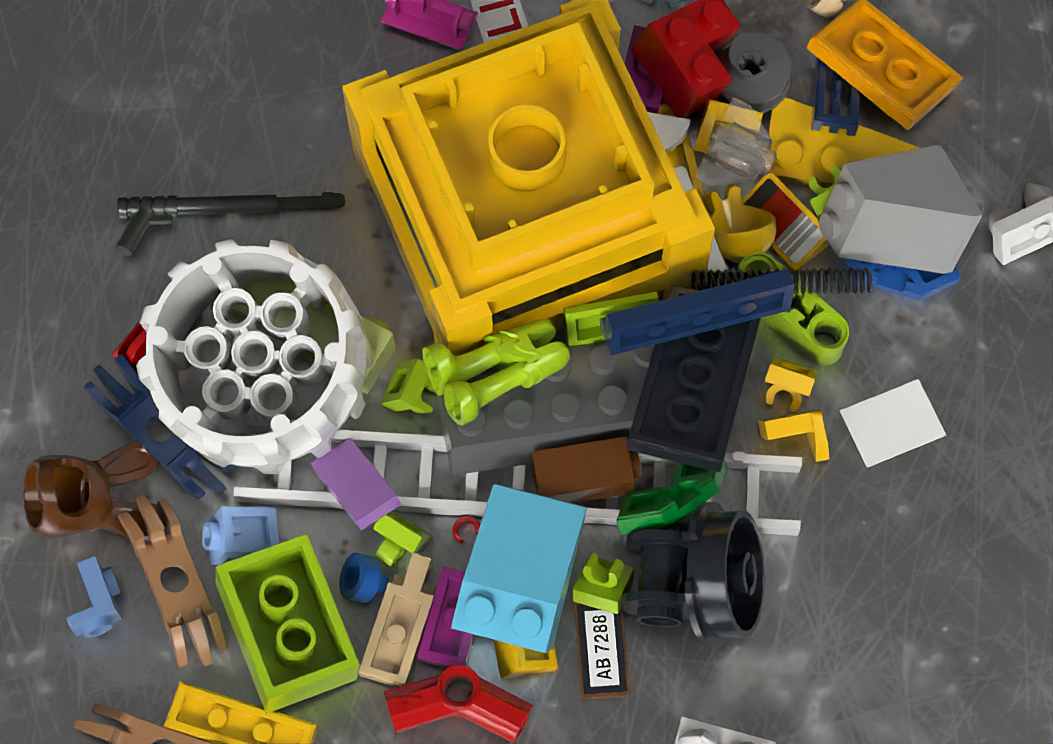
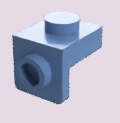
(101, 588)

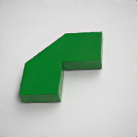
(665, 505)

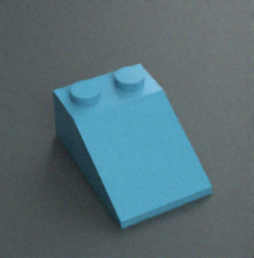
(520, 569)

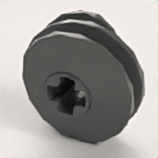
(758, 71)

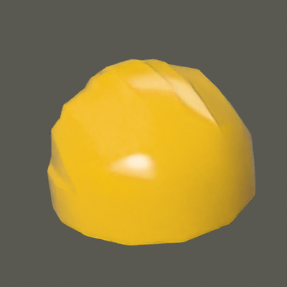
(739, 227)

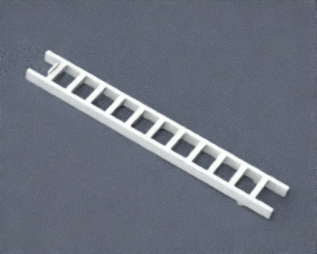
(472, 507)

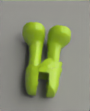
(516, 352)

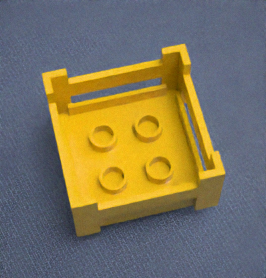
(525, 176)

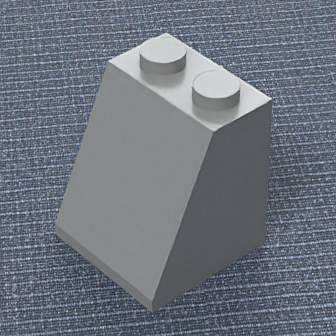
(901, 211)

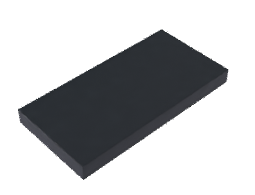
(693, 394)

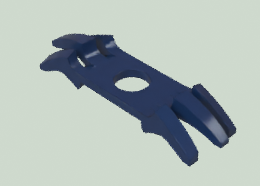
(136, 412)

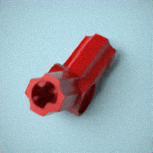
(486, 707)

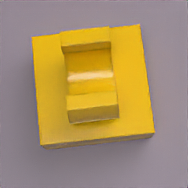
(789, 377)

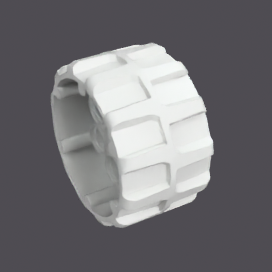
(219, 280)

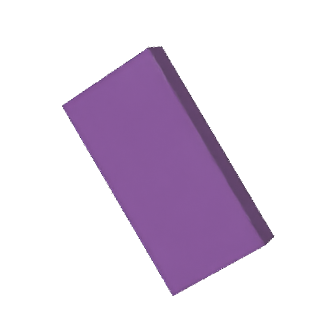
(355, 484)

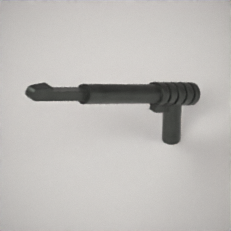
(162, 210)

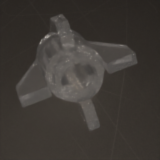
(738, 149)

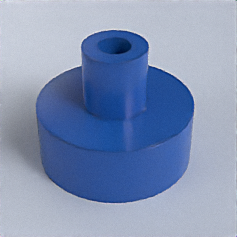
(362, 578)

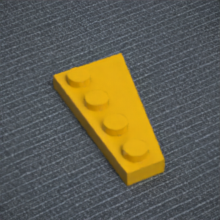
(812, 152)

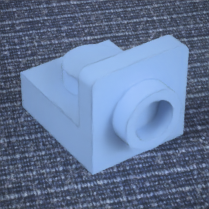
(239, 532)

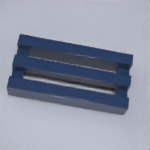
(834, 119)

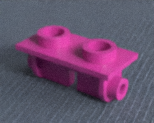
(432, 20)

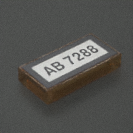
(601, 653)

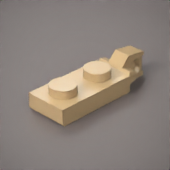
(399, 625)

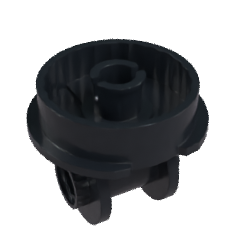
(700, 575)

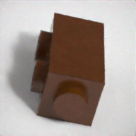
(586, 470)

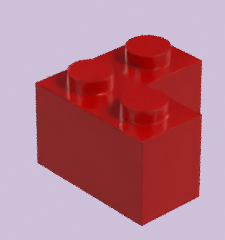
(682, 54)

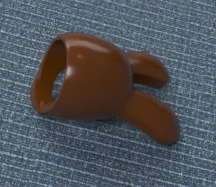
(73, 494)

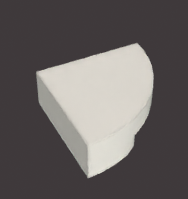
(670, 129)

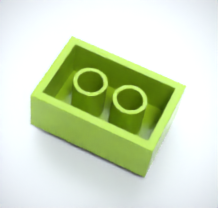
(286, 623)

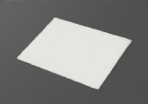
(892, 423)

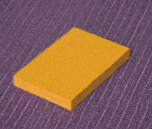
(884, 63)

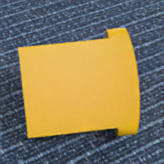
(712, 116)
(797, 423)

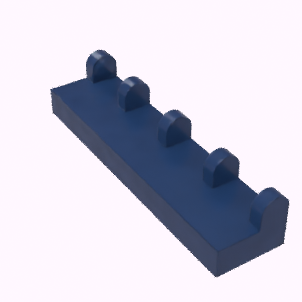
(698, 312)

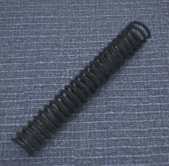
(711, 276)

